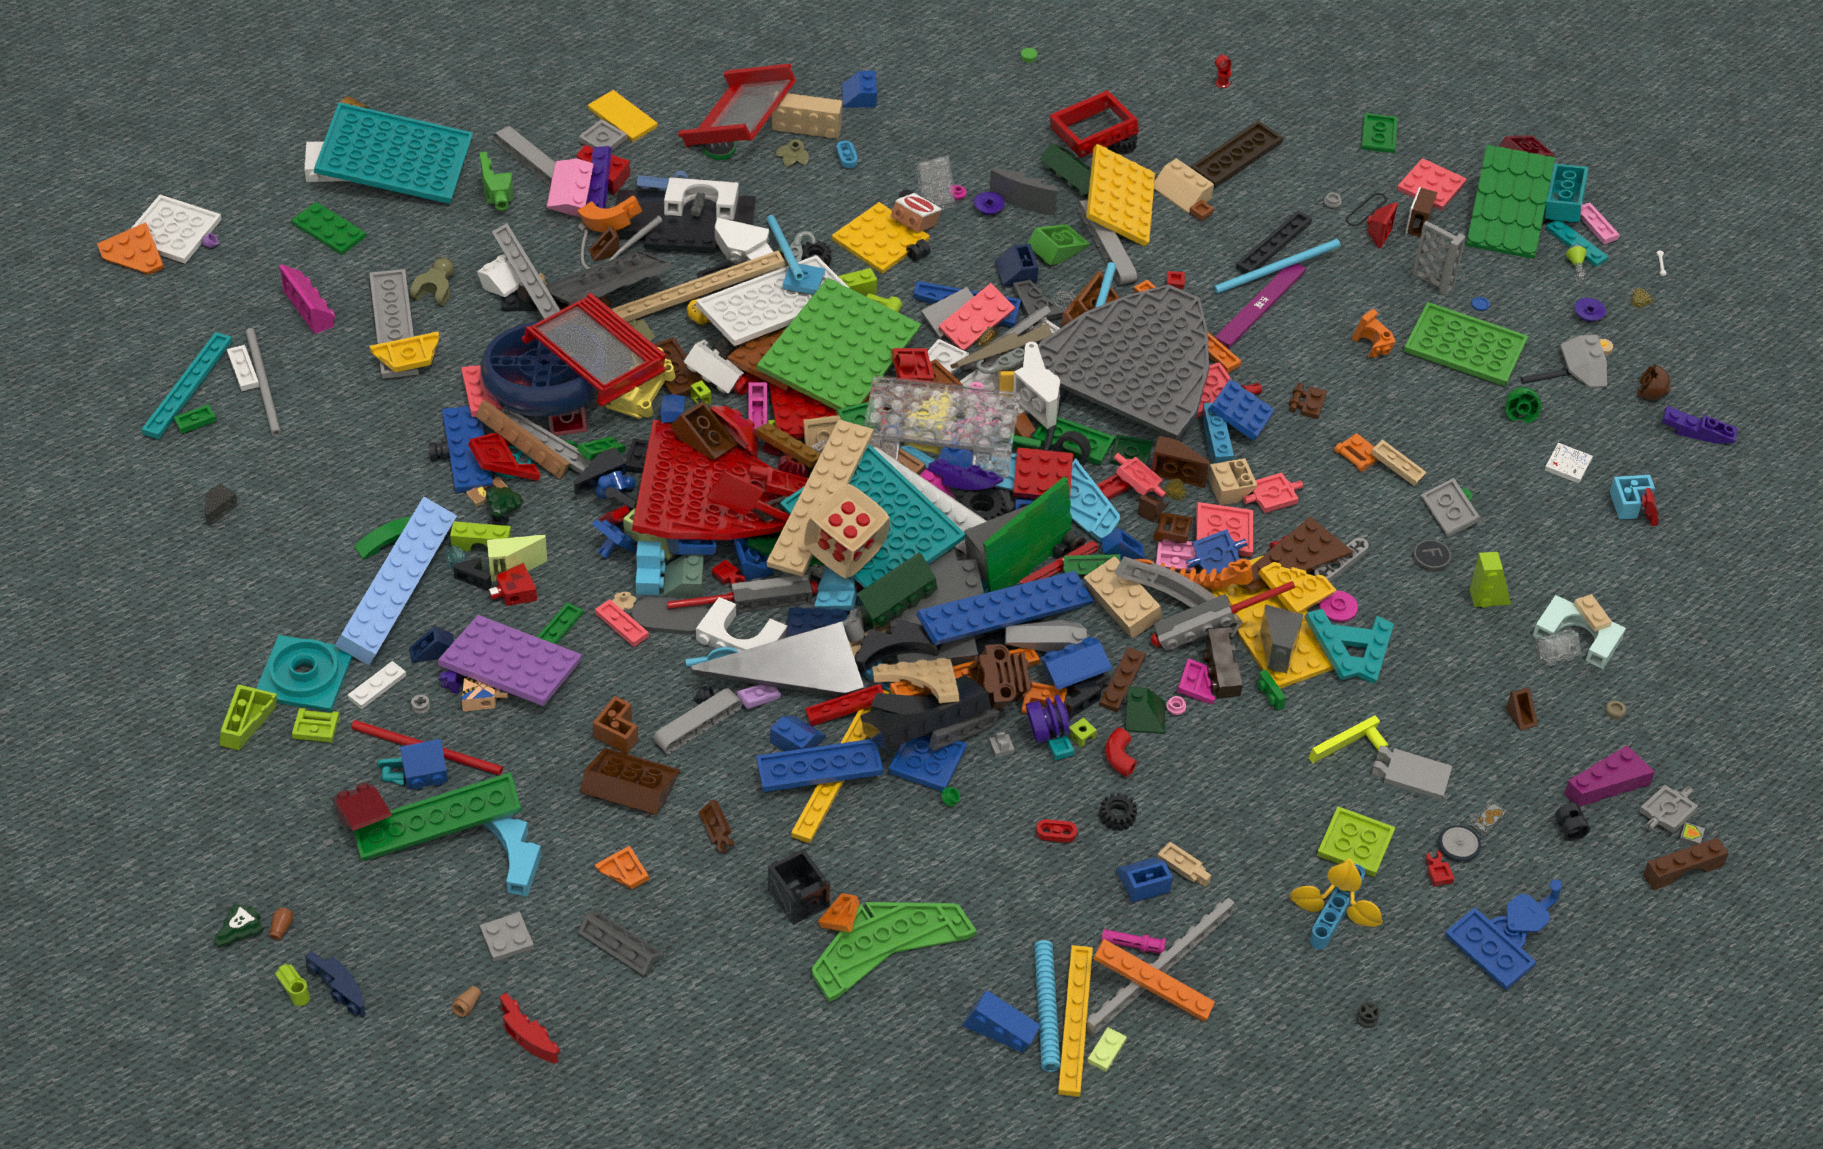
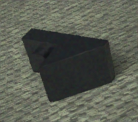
(518, 302)
(472, 574)

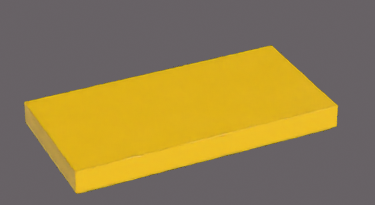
(623, 115)

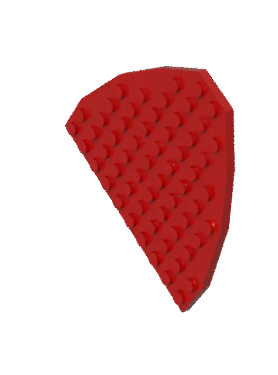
(676, 486)

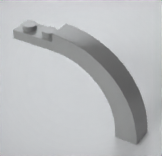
(1168, 582)

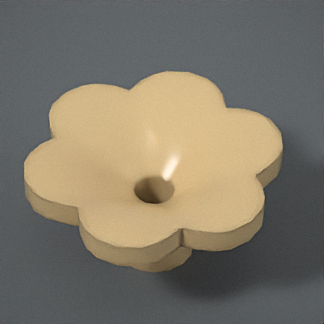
(624, 600)

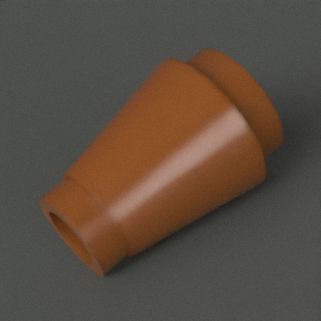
(280, 923)

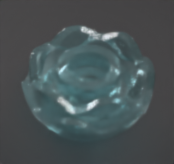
(454, 555)

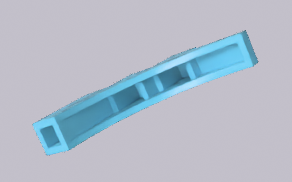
(522, 856)

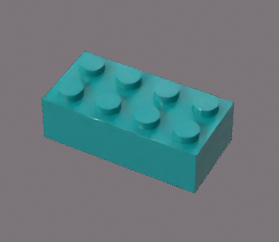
(1566, 193)

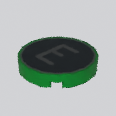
(719, 151)

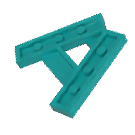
(1334, 637)

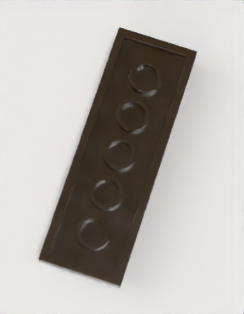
(1237, 153)

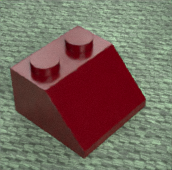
(568, 423)

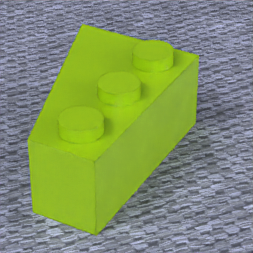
(1489, 582)
(245, 715)

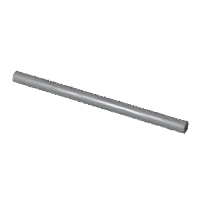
(263, 382)

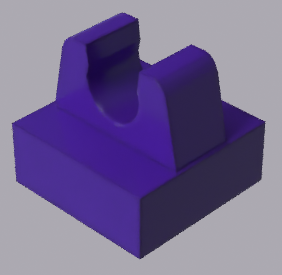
(451, 680)

